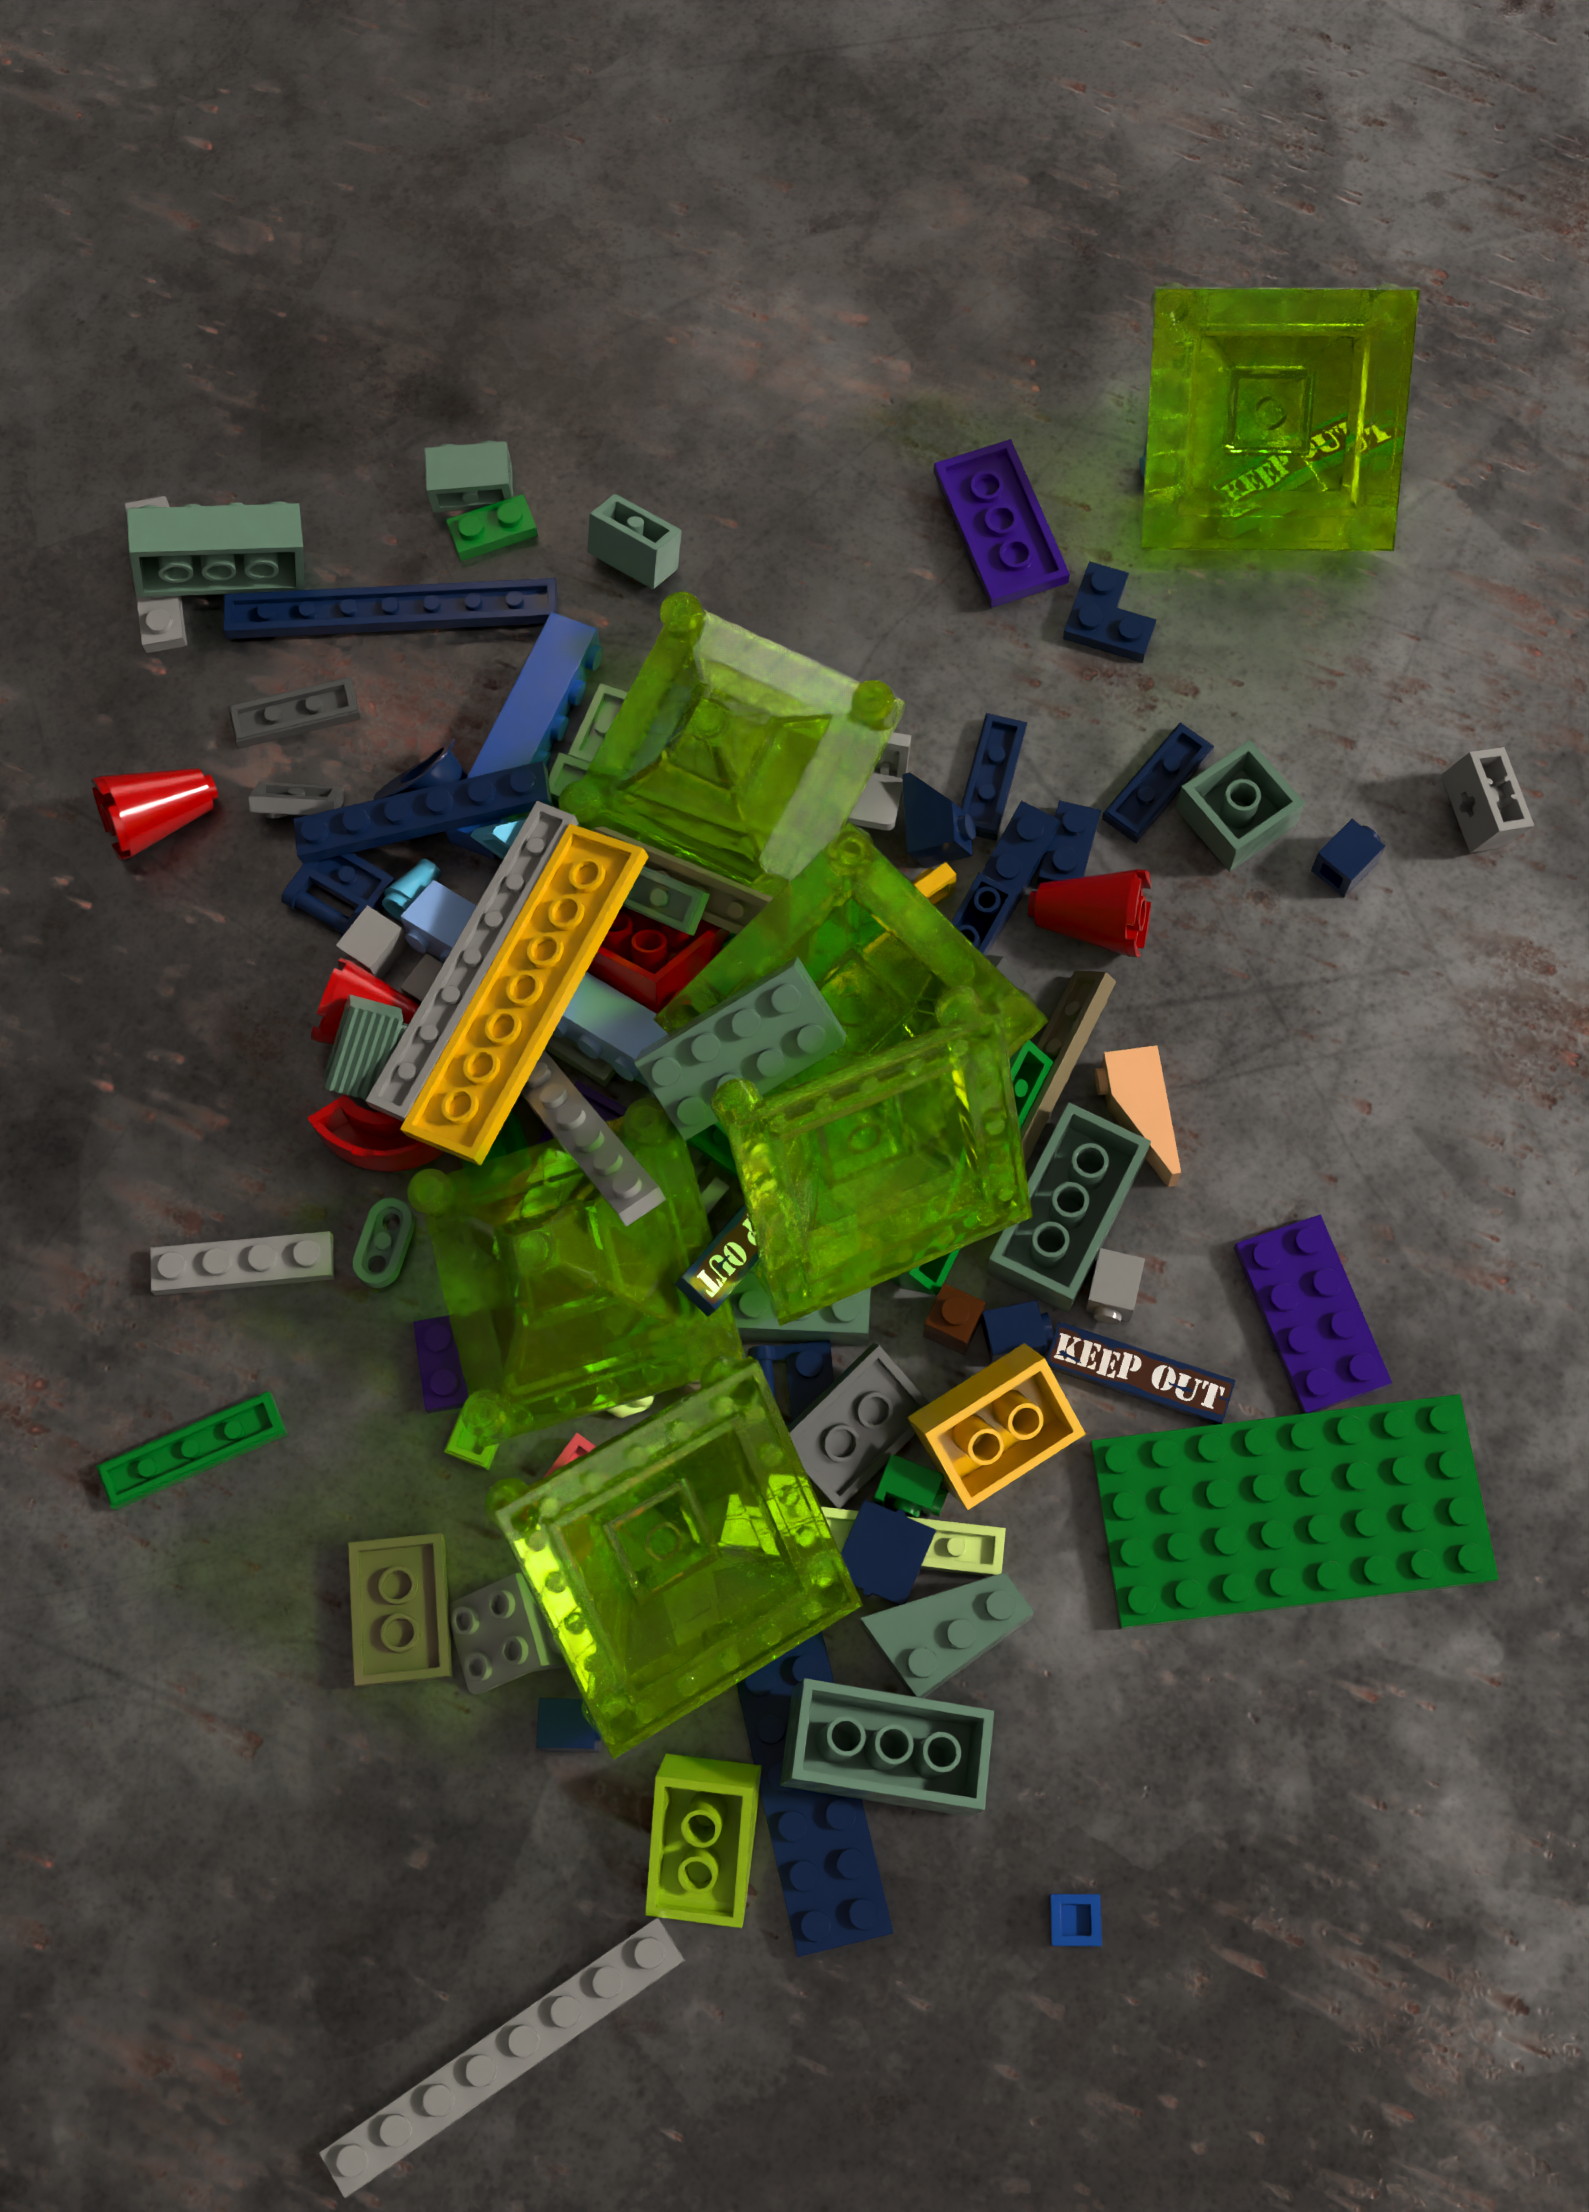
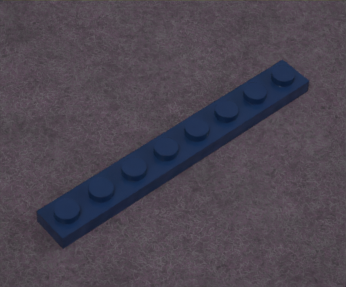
(389, 608)

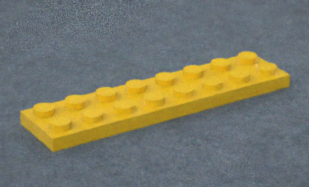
(524, 994)

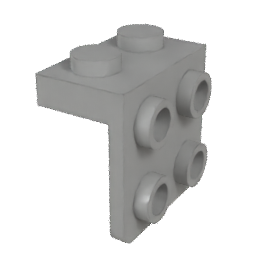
(883, 792)
(501, 1635)

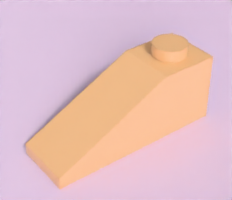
(1140, 1104)

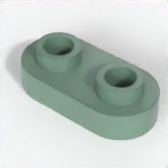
(381, 1244)

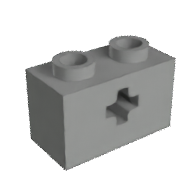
(1487, 799)

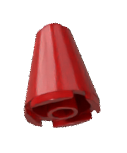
(150, 805)
(1097, 909)
(355, 981)

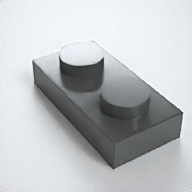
(282, 799)

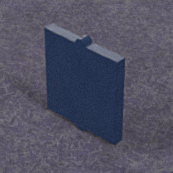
(886, 1552)

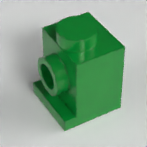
(911, 1488)

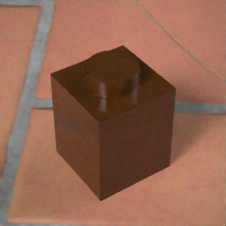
(954, 1319)

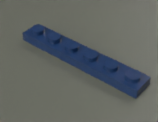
(421, 812)

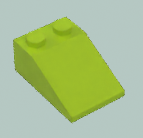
(702, 1839)

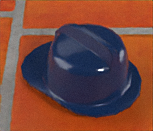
(437, 769)

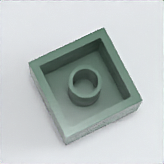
(1239, 805)

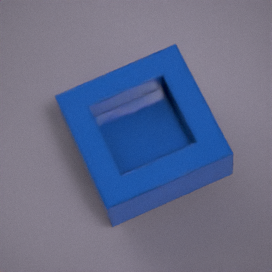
(1075, 1920)

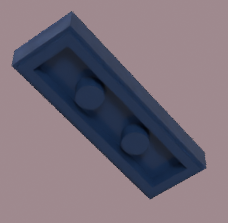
(993, 773)
(1157, 782)

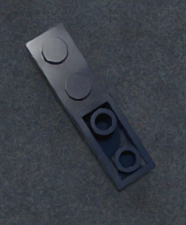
(1005, 876)

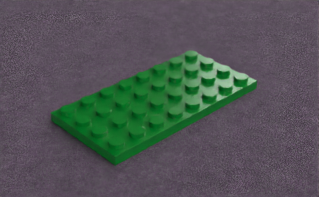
(1292, 1511)

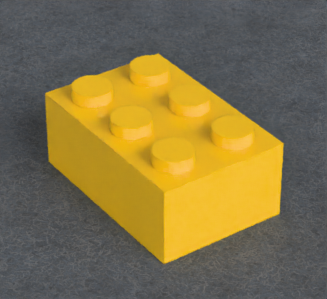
(996, 1425)

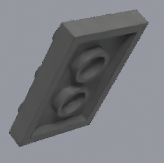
(856, 1425)

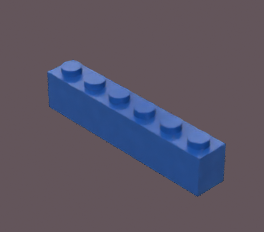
(536, 708)

